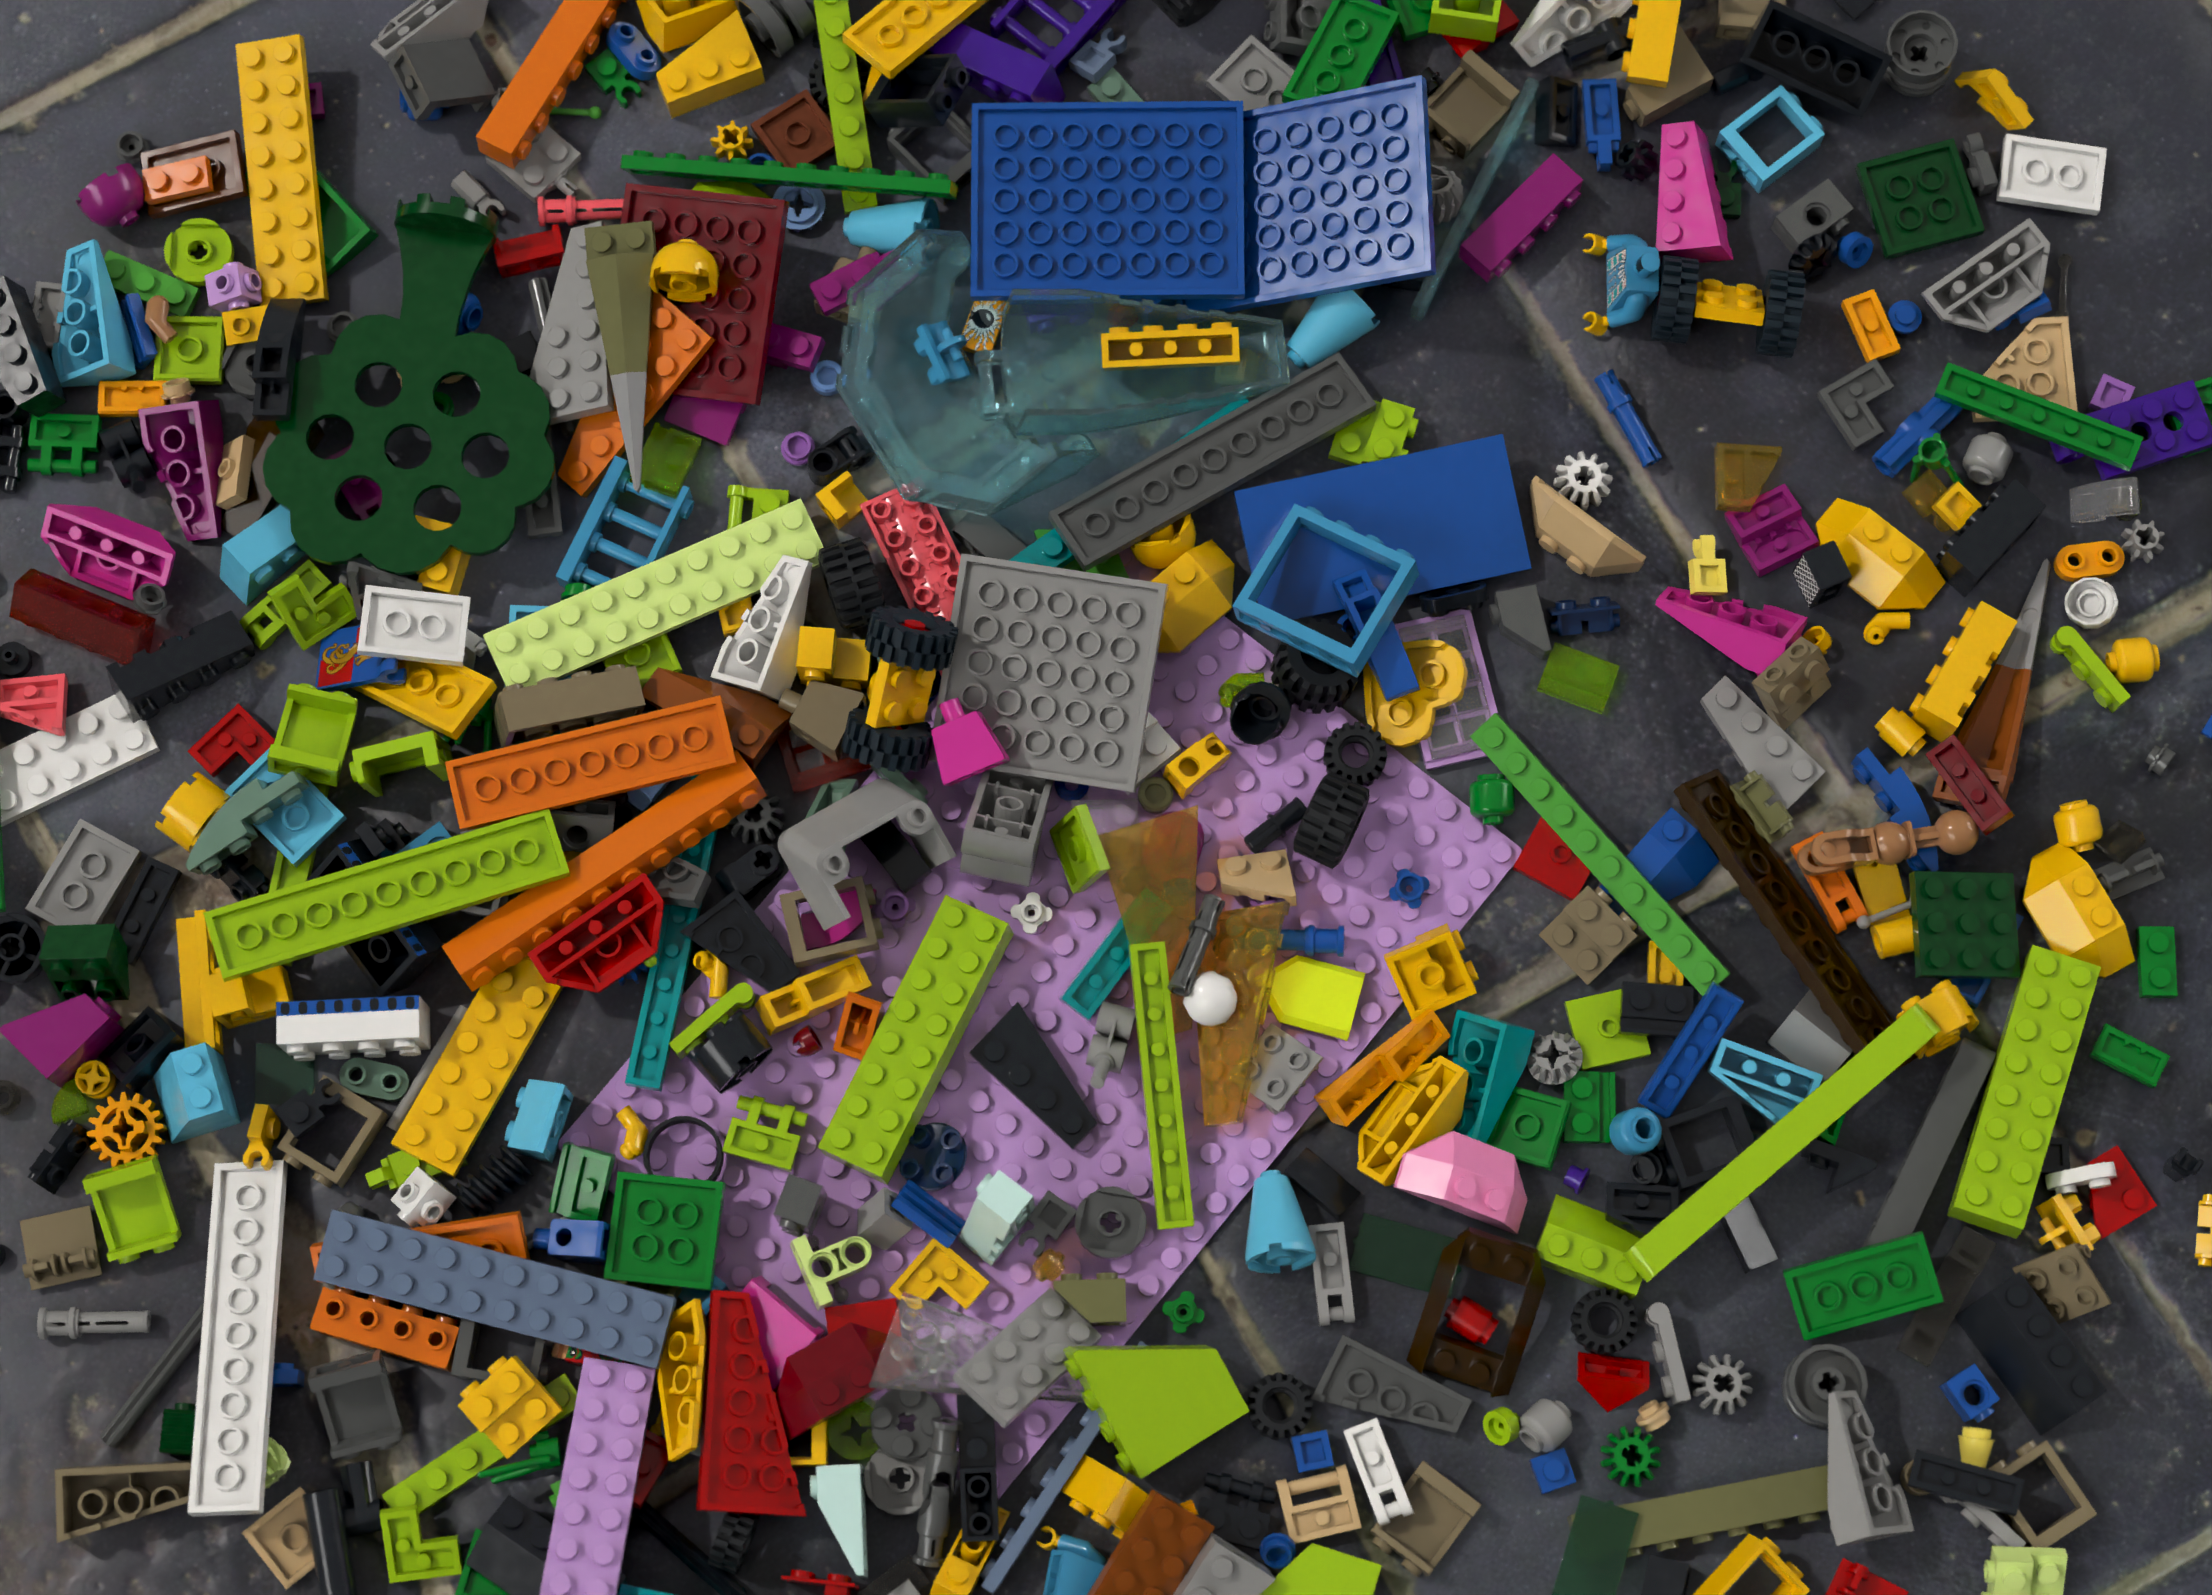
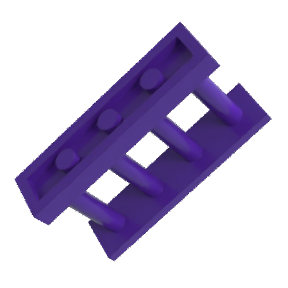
(1074, 34)

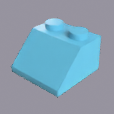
(539, 1120)

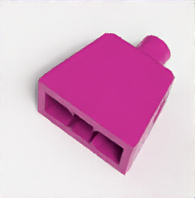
(965, 744)

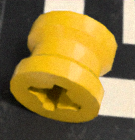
(89, 1075)

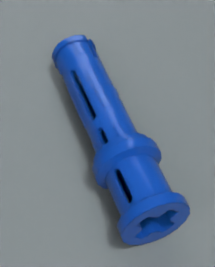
(1314, 940)

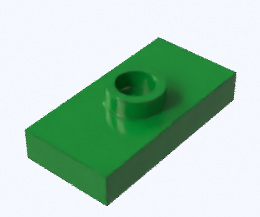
(2129, 1056)

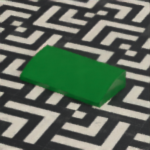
(342, 227)

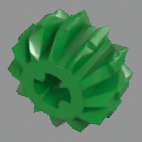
(1640, 1450)

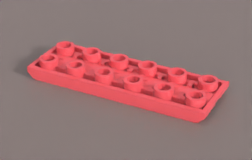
(916, 551)

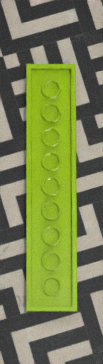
(386, 894)

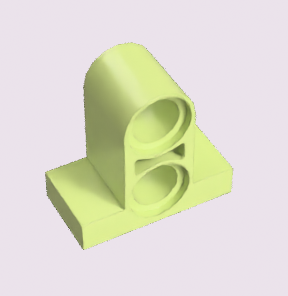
(835, 1257)

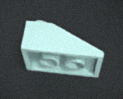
(843, 1503)

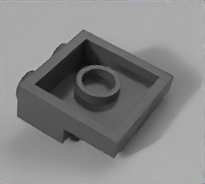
(1293, 24)

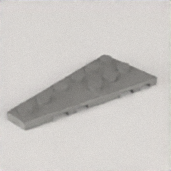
(571, 351)

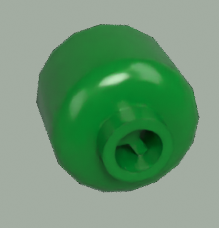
(1491, 798)

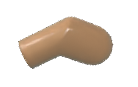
(156, 318)

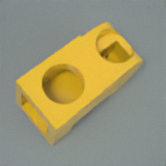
(1196, 764)

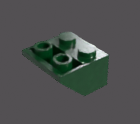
(86, 961)

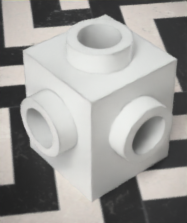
(422, 1199)

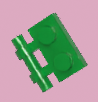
(64, 433)

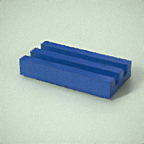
(140, 333)
(928, 1213)

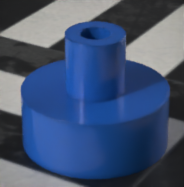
(1854, 249)

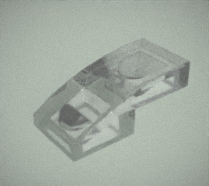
(2104, 499)

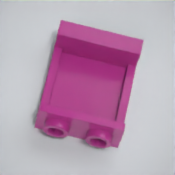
(779, 1327)

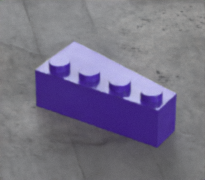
(1001, 69)

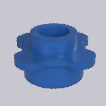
(1405, 879)

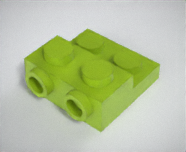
(1375, 435)

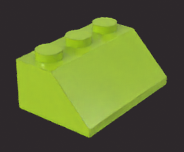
(1588, 1247)

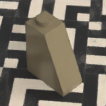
(1686, 82)

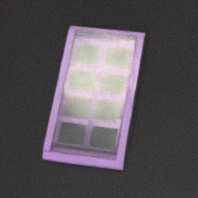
(1454, 724)

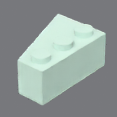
(996, 1216)

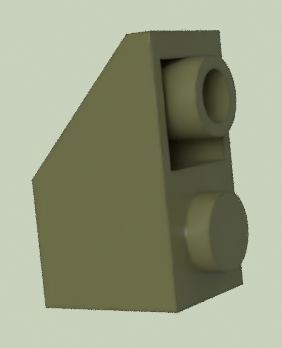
(1096, 1300)

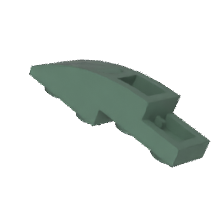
(232, 827)

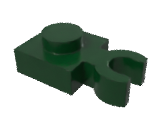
(1729, 192)

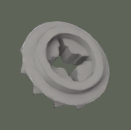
(1565, 1066)

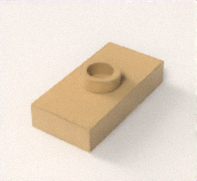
(235, 472)

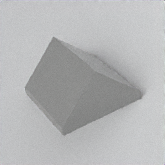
(1811, 1039)

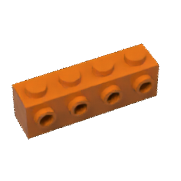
(386, 1328)

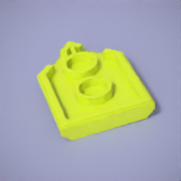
(1316, 996)

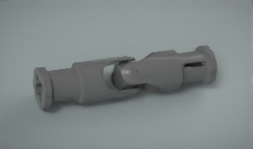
(934, 1513)

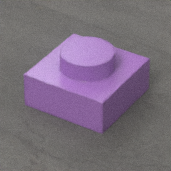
(2110, 392)

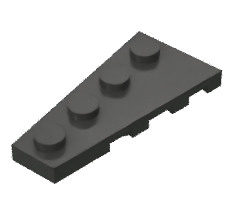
(1379, 1385)

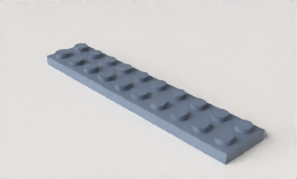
(495, 1288)

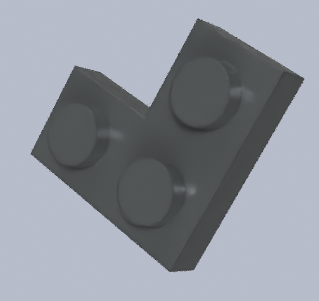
(1848, 401)

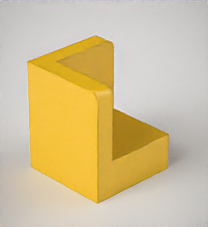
(840, 500)

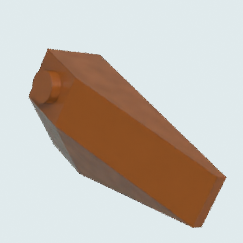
(751, 717)

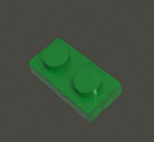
(2156, 962)

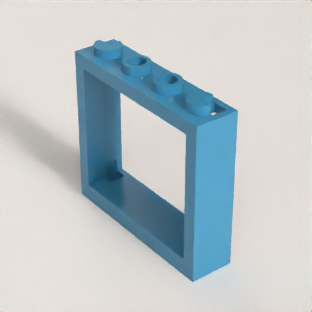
(1303, 638)

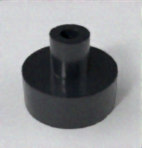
(15, 660)

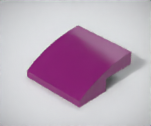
(705, 417)
(1772, 531)

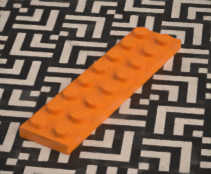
(590, 763)

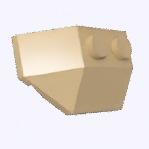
(1578, 536)

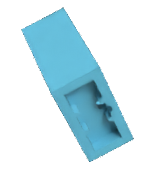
(1748, 162)

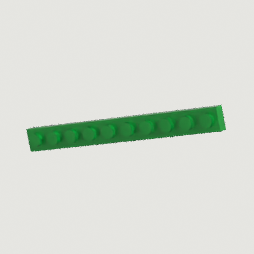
(803, 175)

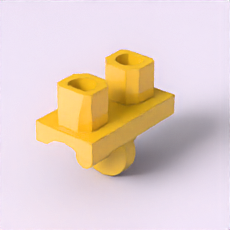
(2062, 1226)

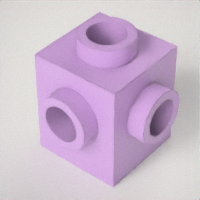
(233, 287)

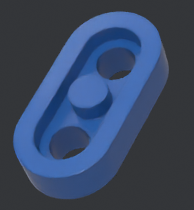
(631, 48)

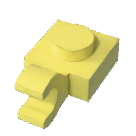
(1706, 573)

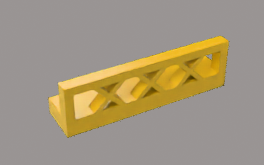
(196, 961)

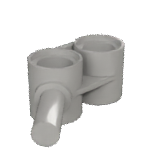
(1110, 1043)

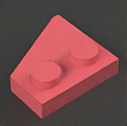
(36, 702)

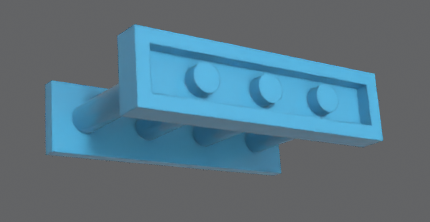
(604, 510)

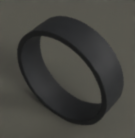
(676, 1120)

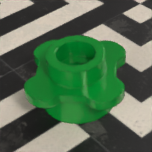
(1186, 1302)

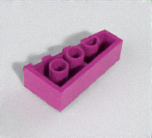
(1688, 199)

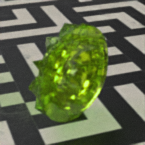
(845, 1445)

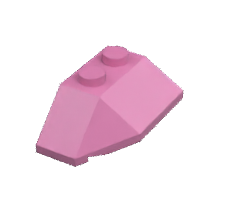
(1466, 1179)

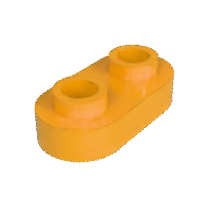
(2090, 560)

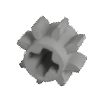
(2151, 543)

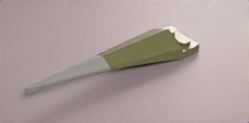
(619, 278)

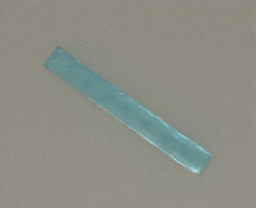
(1475, 198)

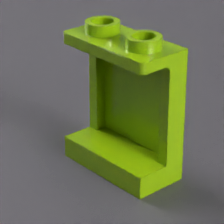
(313, 734)
(397, 756)
(133, 1208)

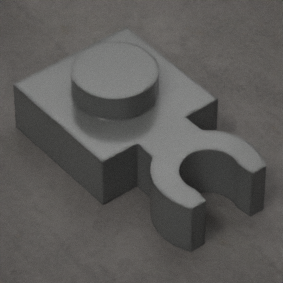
(1980, 171)
(1050, 1219)

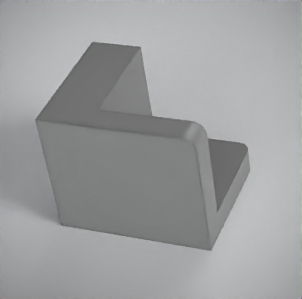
(880, 1222)

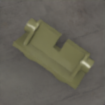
(1769, 821)

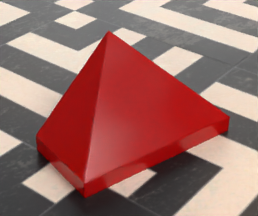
(1612, 1379)

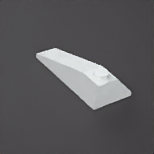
(1560, 21)
(766, 644)

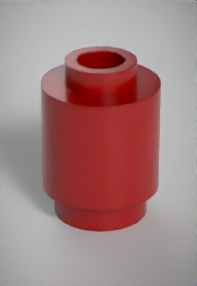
(1470, 1319)

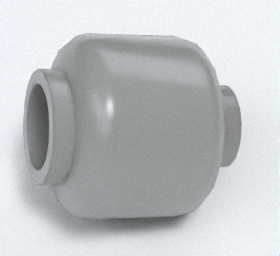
(1987, 458)
(1545, 1425)

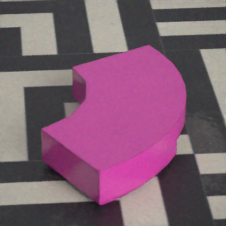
(818, 938)

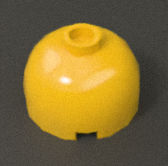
(684, 271)
(1167, 544)

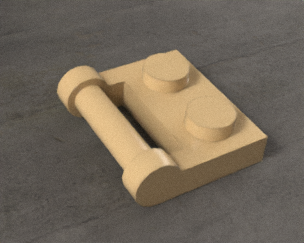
(1323, 1516)

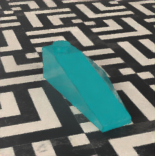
(1495, 1059)

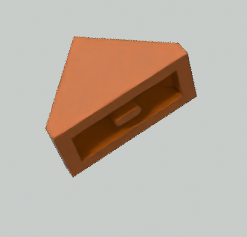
(858, 1025)

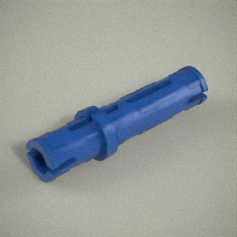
(1628, 419)

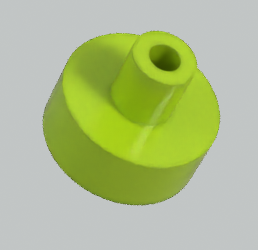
(1501, 1425)

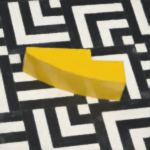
(811, 994)

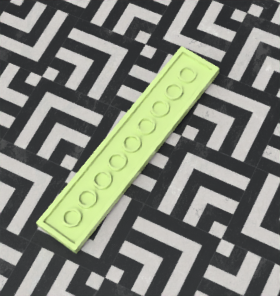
(652, 598)

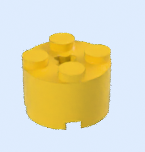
(191, 810)
(1949, 1011)

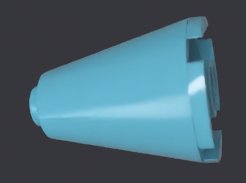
(890, 224)
(1330, 326)
(1277, 1227)

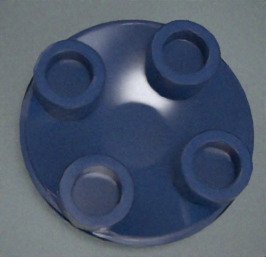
(934, 1156)

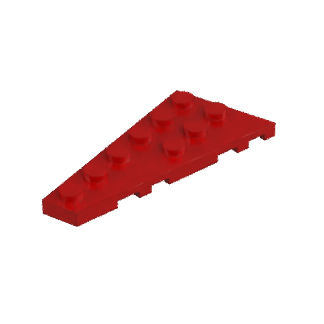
(742, 1434)

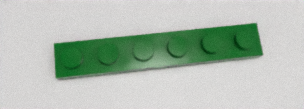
(2038, 416)

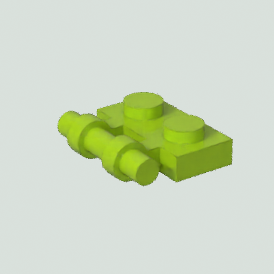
(762, 1143)

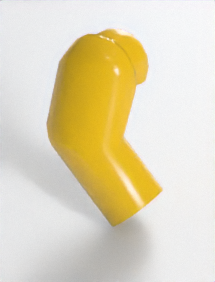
(1882, 623)
(715, 970)
(636, 1133)

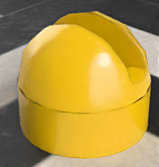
(1819, 635)

